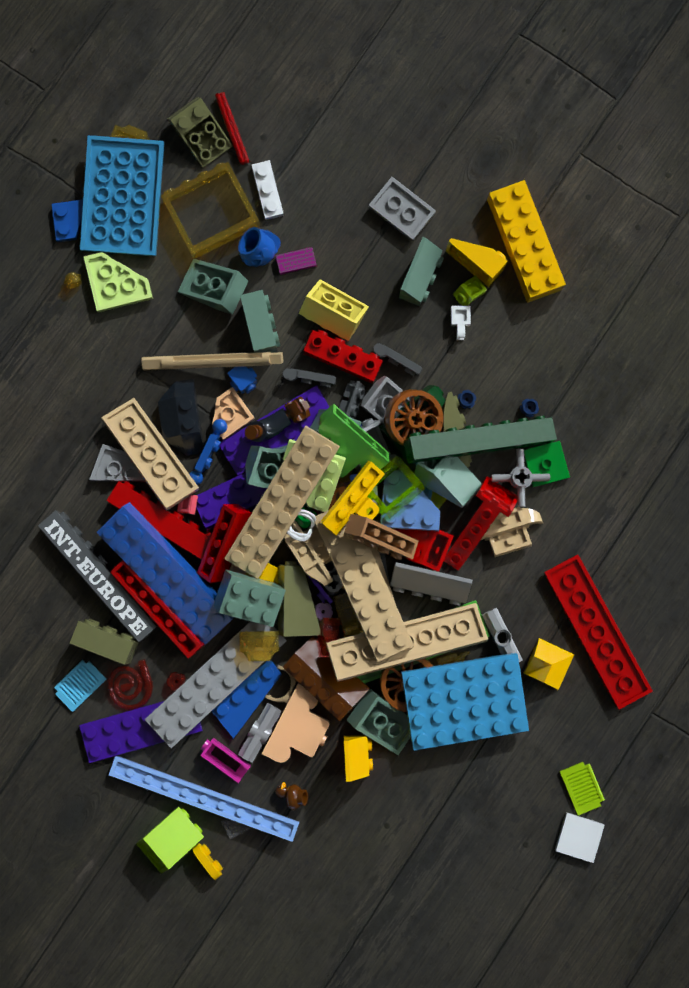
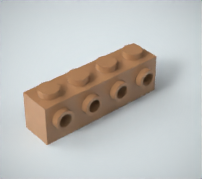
(380, 536)

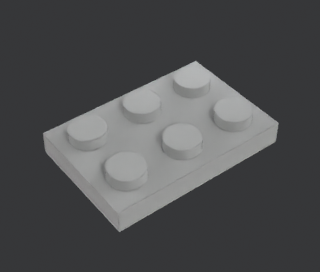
(402, 208)

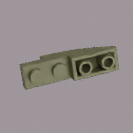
(452, 419)

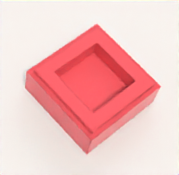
(188, 505)

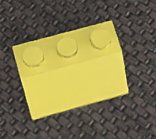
(333, 310)

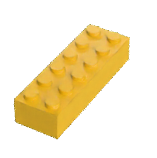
(526, 241)

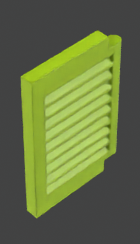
(582, 787)

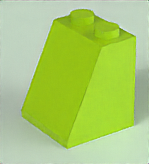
(170, 840)

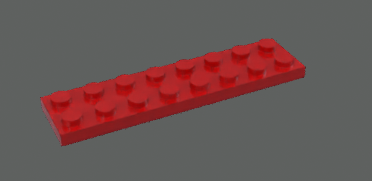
(598, 632)

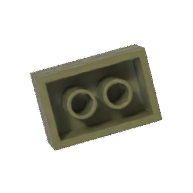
(104, 641)

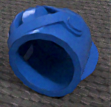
(258, 246)

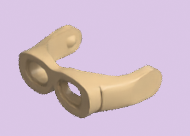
(286, 698)

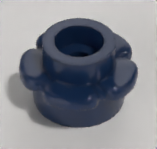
(467, 394)
(534, 407)

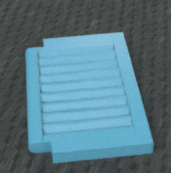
(79, 684)

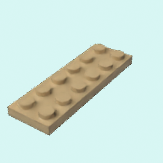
(150, 454)

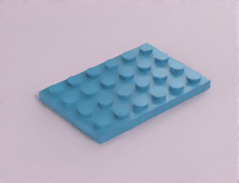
(122, 195)
(465, 701)

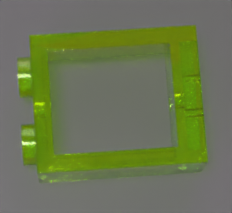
(416, 488)

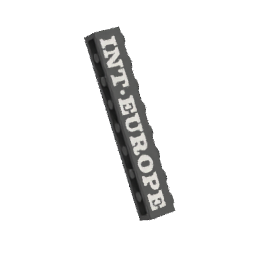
(97, 574)

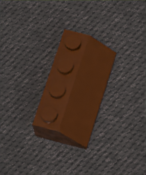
(318, 678)

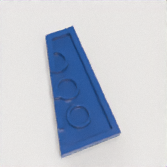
(243, 700)

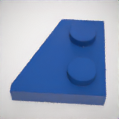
(67, 219)

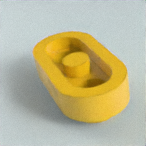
(203, 854)

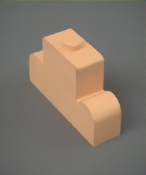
(297, 728)

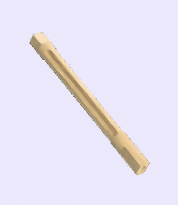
(211, 360)

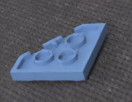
(417, 514)

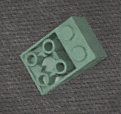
(448, 479)

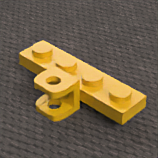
(354, 499)

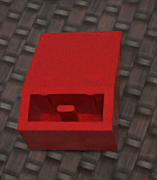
(430, 548)

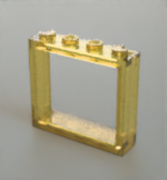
(224, 236)

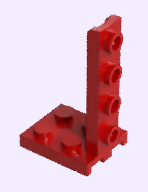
(495, 500)

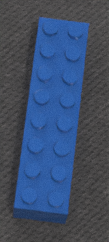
(164, 571)

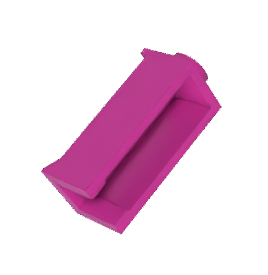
(209, 746)

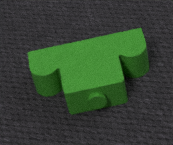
(354, 442)

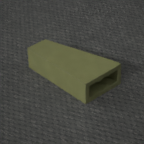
(297, 609)

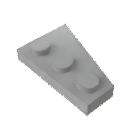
(114, 466)

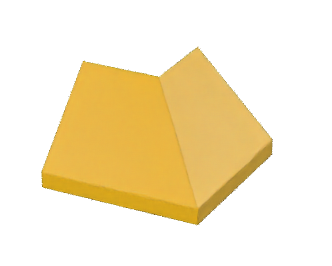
(548, 663)

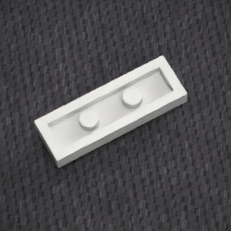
(267, 190)

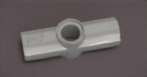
(496, 625)
(259, 732)

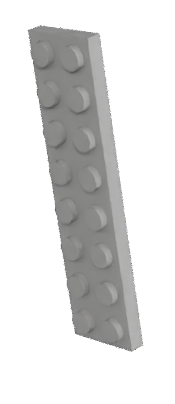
(205, 689)

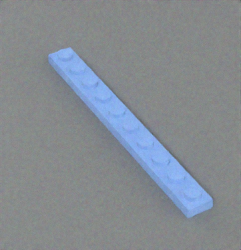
(204, 798)

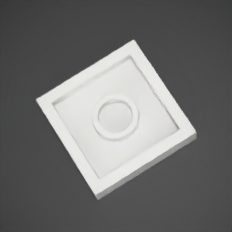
(579, 837)

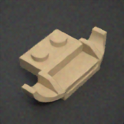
(510, 532)
(310, 554)

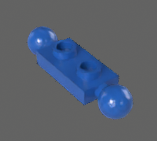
(219, 427)

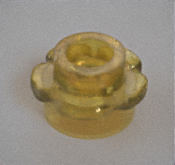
(72, 280)

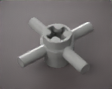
(529, 477)

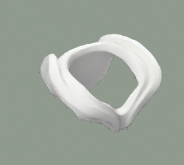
(300, 536)

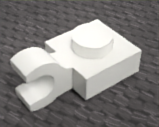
(460, 317)

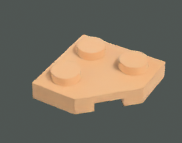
(233, 411)

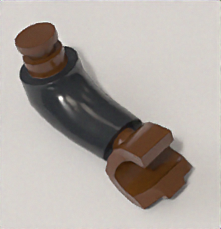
(274, 424)

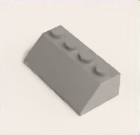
(431, 583)

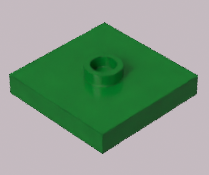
(547, 460)

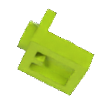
(469, 291)

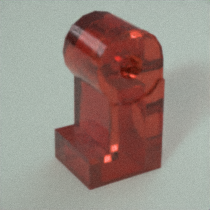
(329, 632)

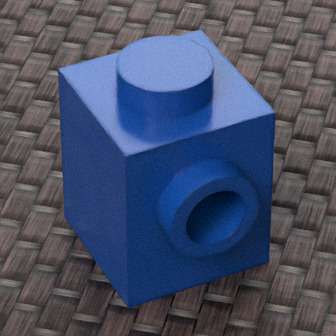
(243, 379)

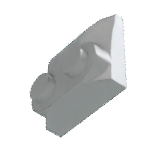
(379, 396)

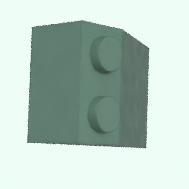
(213, 285)
(381, 722)

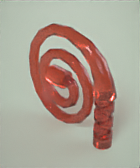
(126, 687)

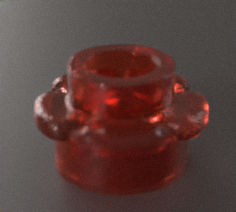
(171, 680)

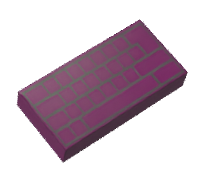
(296, 260)

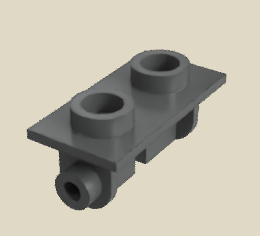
(355, 392)

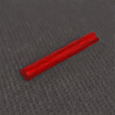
(232, 128)

